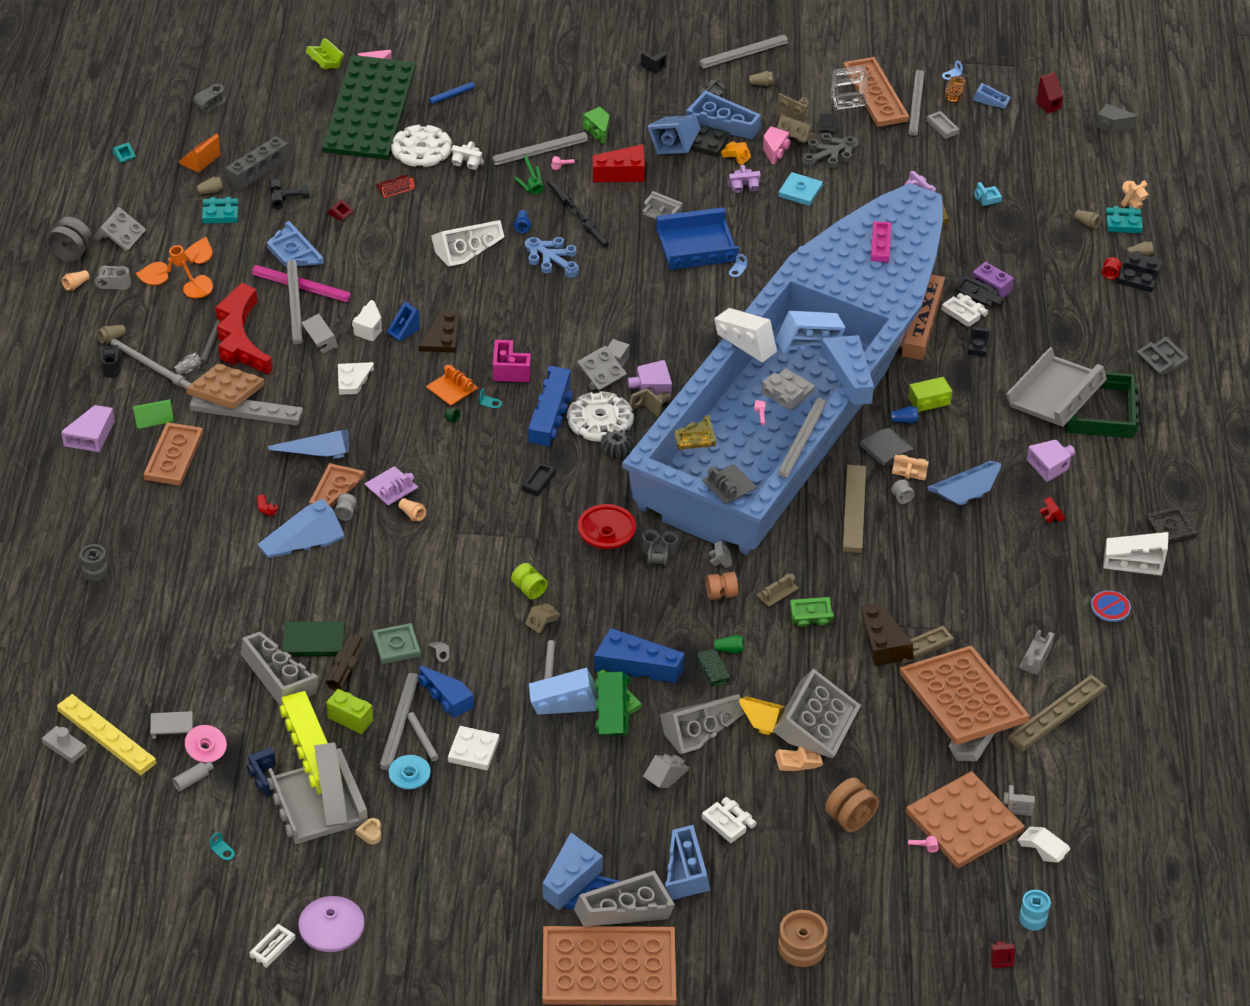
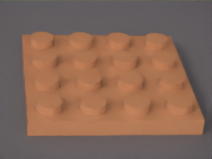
(965, 819)

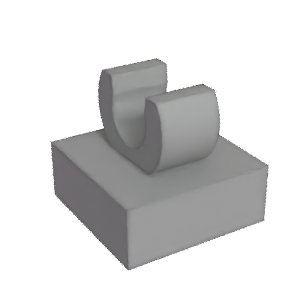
(721, 555)

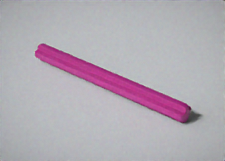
(302, 283)

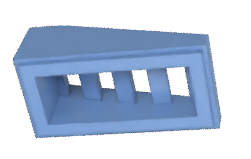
(991, 96)

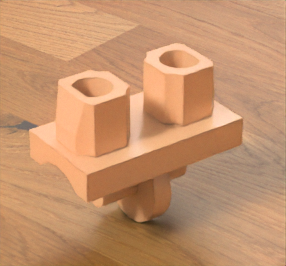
(1134, 194)
(910, 467)

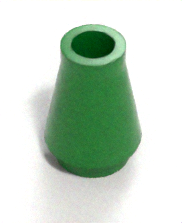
(730, 644)

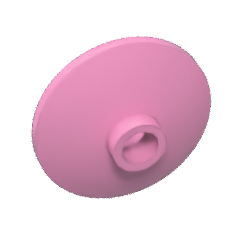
(207, 736)

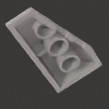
(694, 725)

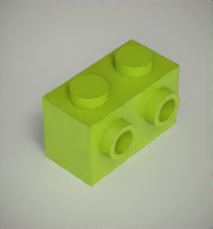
(930, 394)
(349, 711)

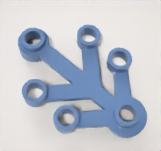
(536, 245)

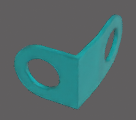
(487, 401)
(220, 847)

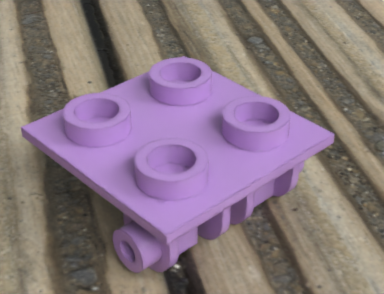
(392, 485)

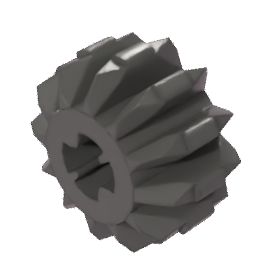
(616, 444)

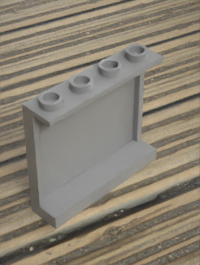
(1055, 388)
(303, 807)

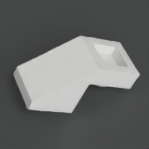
(1046, 843)

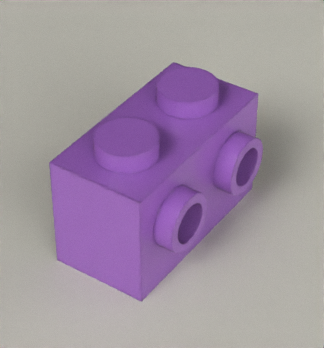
(995, 278)

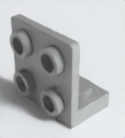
(121, 229)

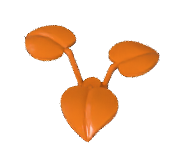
(199, 253)

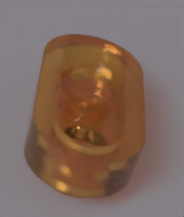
(955, 88)

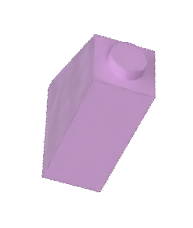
(89, 429)

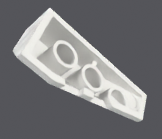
(464, 243)

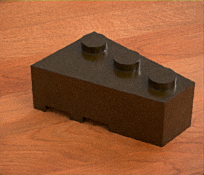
(884, 636)

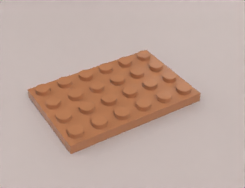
(964, 695)
(609, 965)

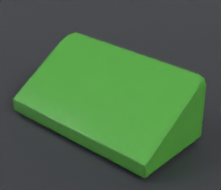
(153, 414)

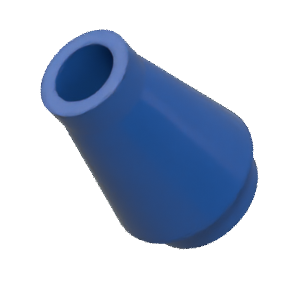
(522, 223)
(905, 415)

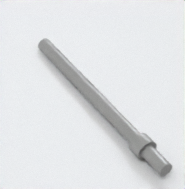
(177, 379)

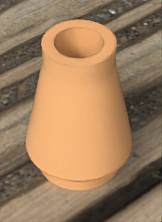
(74, 280)
(414, 510)

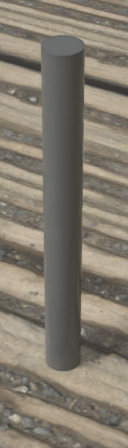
(211, 341)

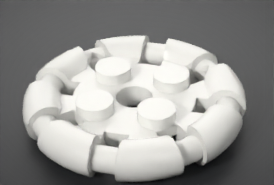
(421, 144)
(595, 404)

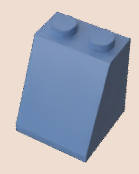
(674, 133)

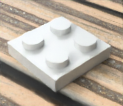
(473, 748)

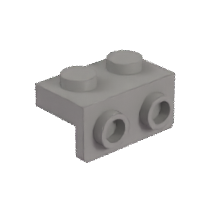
(970, 750)

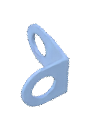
(954, 72)
(739, 266)

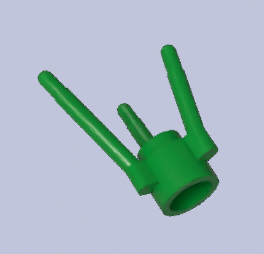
(534, 183)

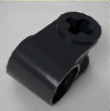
(110, 361)

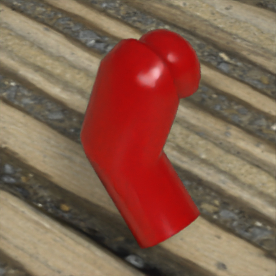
(265, 508)

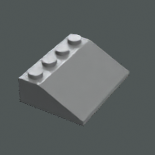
(817, 715)

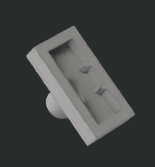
(64, 744)

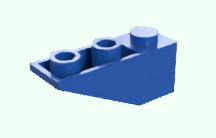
(449, 692)

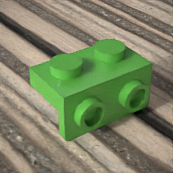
(811, 611)

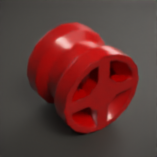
(1111, 268)

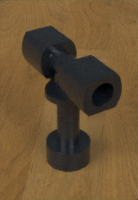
(278, 193)

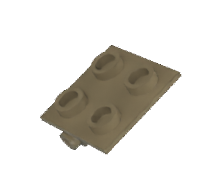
(792, 108)

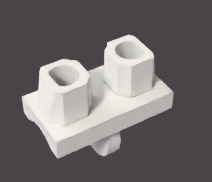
(467, 153)

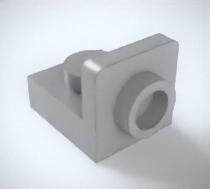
(1018, 803)

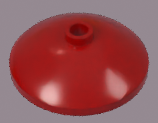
(606, 526)

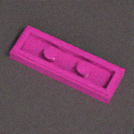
(881, 241)

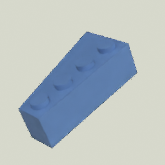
(849, 364)

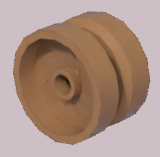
(852, 804)
(802, 938)

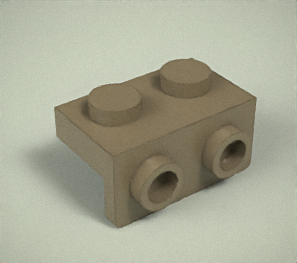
(795, 128)

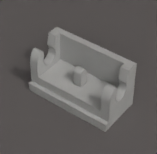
(661, 205)
(320, 333)
(1037, 653)
(171, 723)

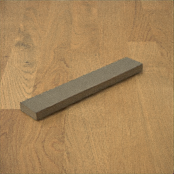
(854, 509)
(1056, 713)

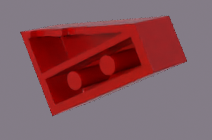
(620, 165)

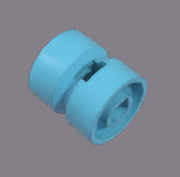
(1034, 910)

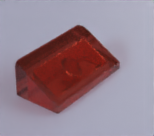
(395, 185)

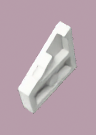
(353, 376)

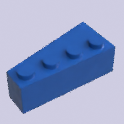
(551, 406)
(638, 657)

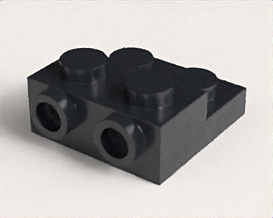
(1140, 271)

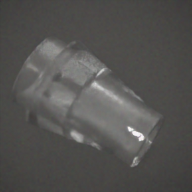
(188, 363)

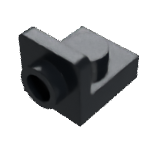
(978, 341)

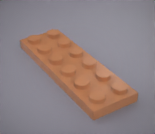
(881, 98)

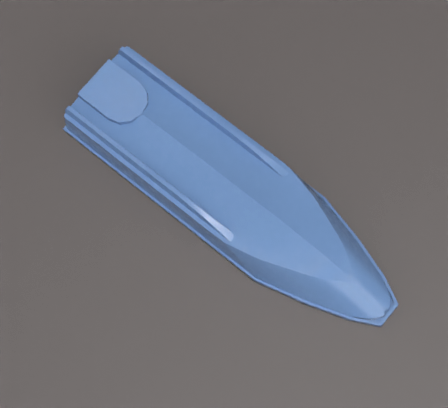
(822, 276)

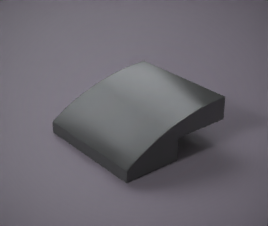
(1163, 356)
(885, 445)

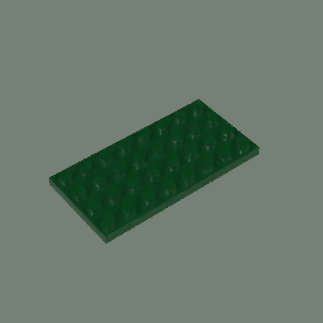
(369, 107)

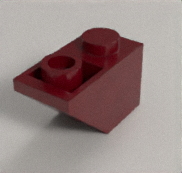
(1049, 93)

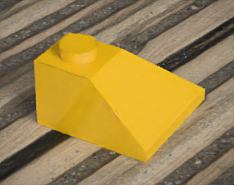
(761, 713)

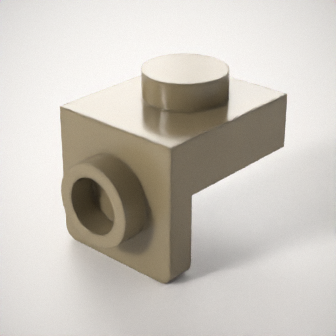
(541, 615)

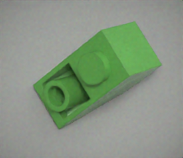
(597, 123)

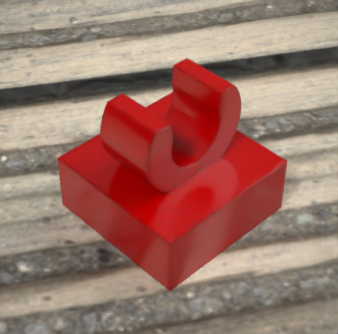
(1053, 511)

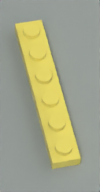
(106, 734)

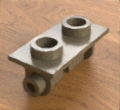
(778, 590)

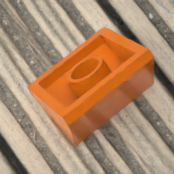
(202, 154)

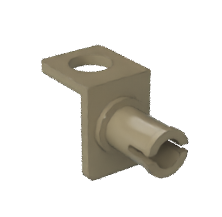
(650, 400)

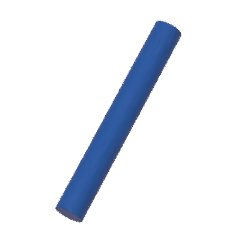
(450, 93)

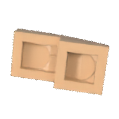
(797, 760)

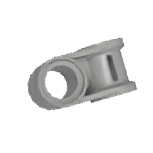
(114, 277)

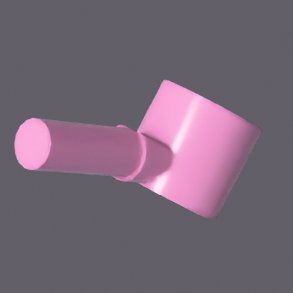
(557, 162)
(760, 407)
(930, 842)

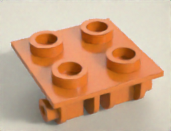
(452, 386)

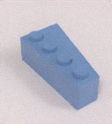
(725, 115)

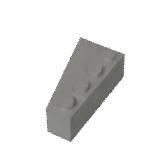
(625, 902)

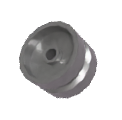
(69, 239)

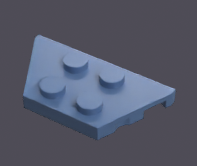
(292, 245)

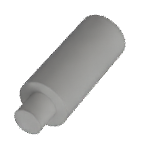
(192, 775)

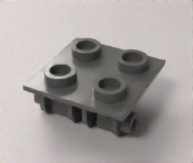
(728, 483)

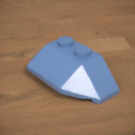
(967, 484)

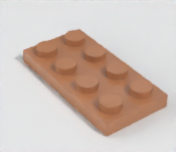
(173, 454)

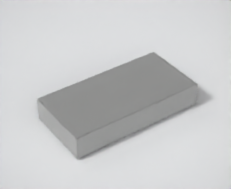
(942, 125)

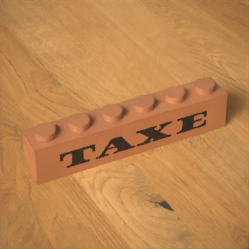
(920, 329)

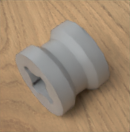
(902, 491)

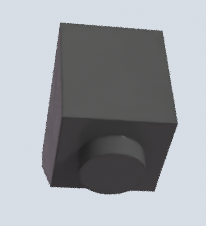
(1115, 119)

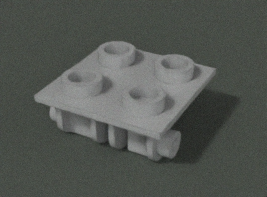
(601, 368)

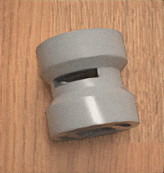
(345, 507)

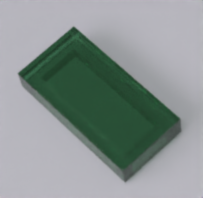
(713, 667)

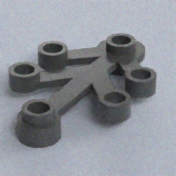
(848, 144)

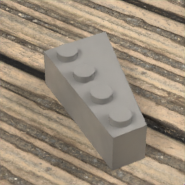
(276, 668)

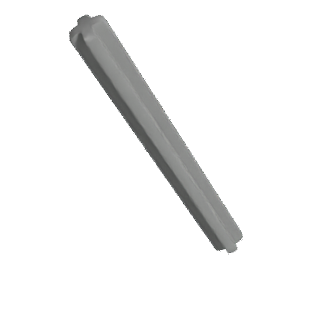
(743, 51)
(916, 102)
(540, 148)
(294, 302)
(801, 438)
(399, 721)

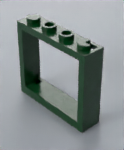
(1110, 428)

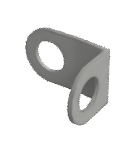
(440, 646)

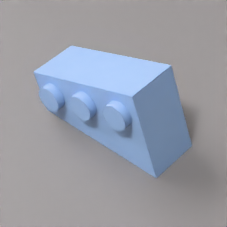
(808, 329)
(564, 693)

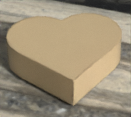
(370, 831)

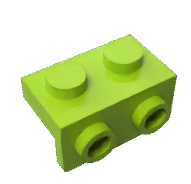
(326, 55)

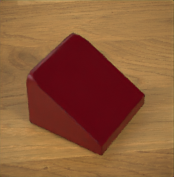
(340, 210)

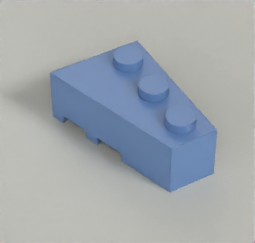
(686, 865)
(571, 871)

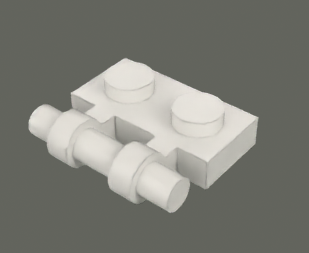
(964, 309)
(725, 823)

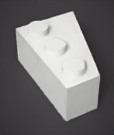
(747, 332)
(1137, 553)

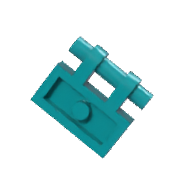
(221, 213)
(1128, 224)

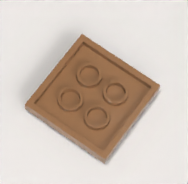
(225, 386)

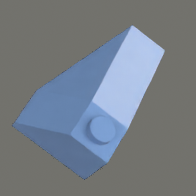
(327, 444)
(308, 528)

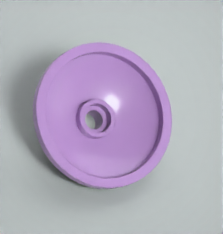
(335, 931)

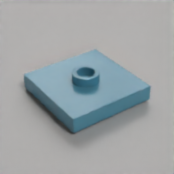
(800, 189)

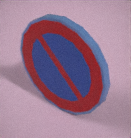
(1110, 606)

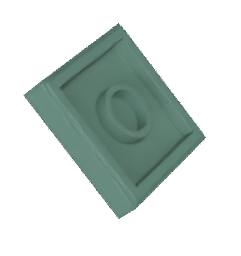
(396, 643)

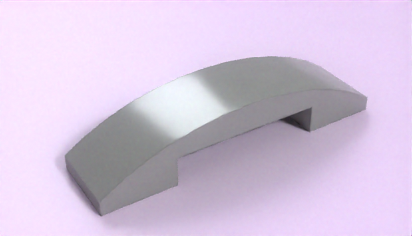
(331, 784)

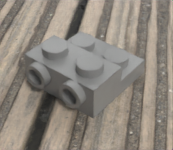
(787, 388)

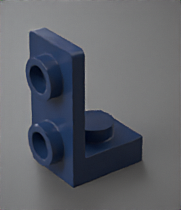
(259, 762)

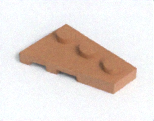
(336, 481)

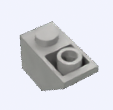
(665, 770)

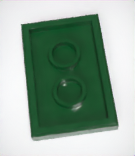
(313, 638)

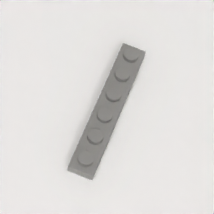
(252, 410)

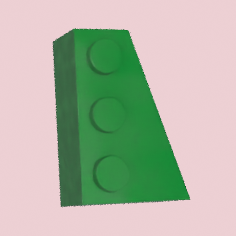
(612, 704)

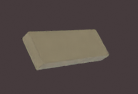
(930, 642)

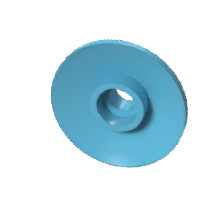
(409, 772)

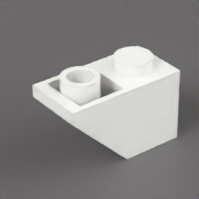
(368, 322)

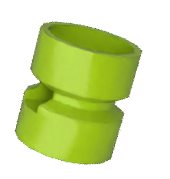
(529, 581)

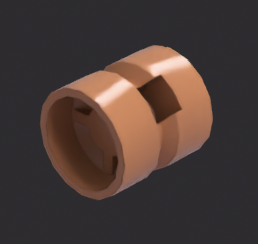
(721, 585)

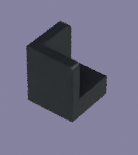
(655, 63)

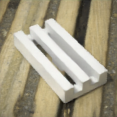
(275, 948)

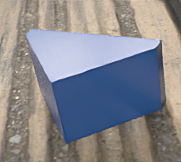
(405, 322)

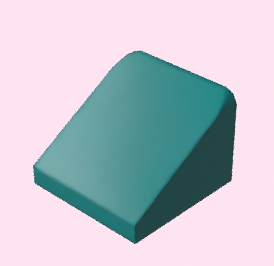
(123, 152)

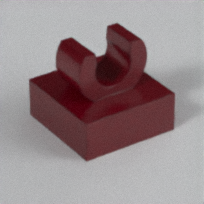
(1002, 954)

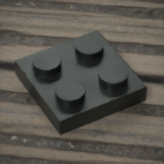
(710, 141)

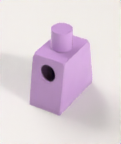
(652, 377)
(1050, 458)

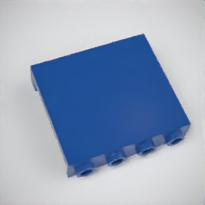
(696, 238)

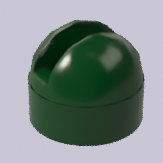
(452, 415)

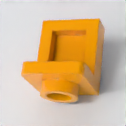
(737, 150)

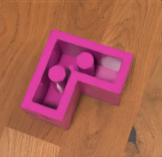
(510, 365)

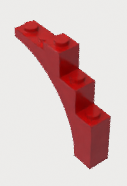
(235, 344)

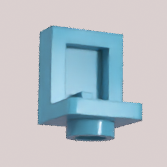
(987, 195)

